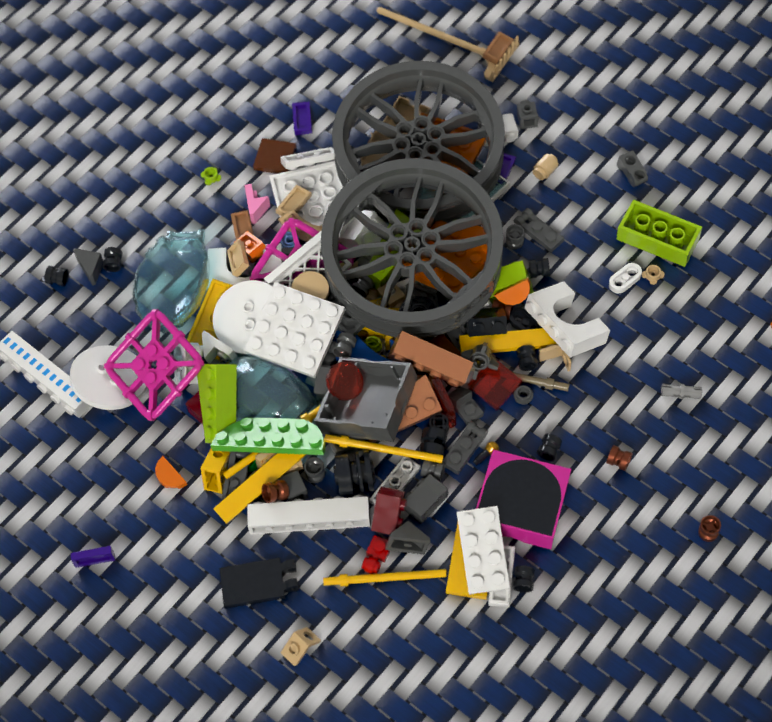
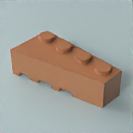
(430, 359)
(421, 405)

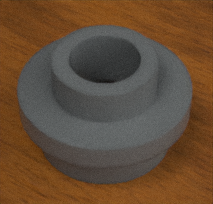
(523, 390)

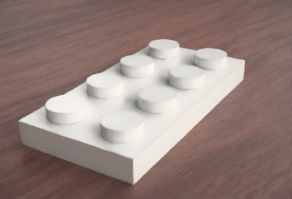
(483, 550)

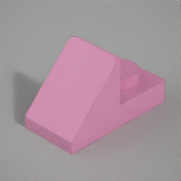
(256, 205)

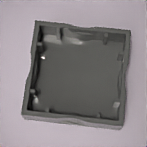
(378, 407)

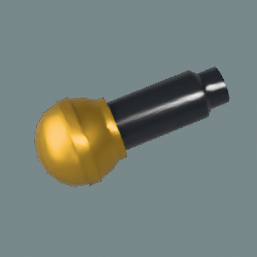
(486, 453)

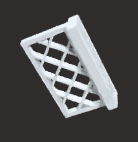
(297, 260)

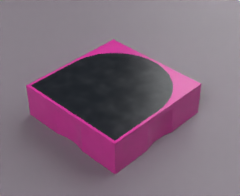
(526, 496)

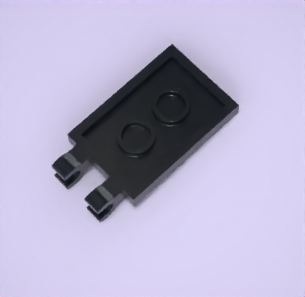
(256, 582)

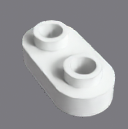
(624, 279)

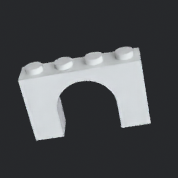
(220, 266)
(570, 337)

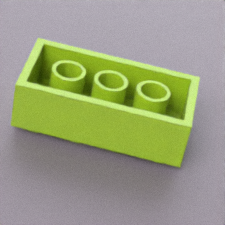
(659, 233)

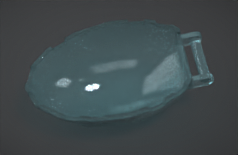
(173, 277)
(269, 390)

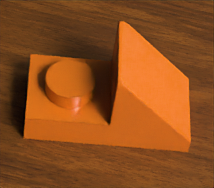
(253, 246)

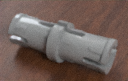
(681, 391)

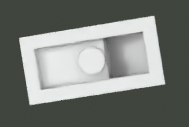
(214, 347)

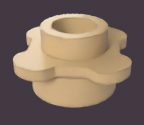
(653, 269)

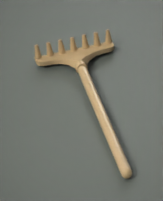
(492, 70)

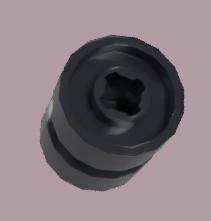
(433, 440)

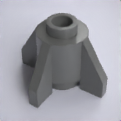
(482, 358)

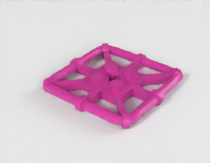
(271, 249)
(165, 364)

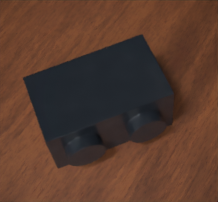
(487, 322)

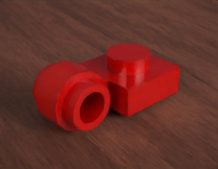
(375, 551)

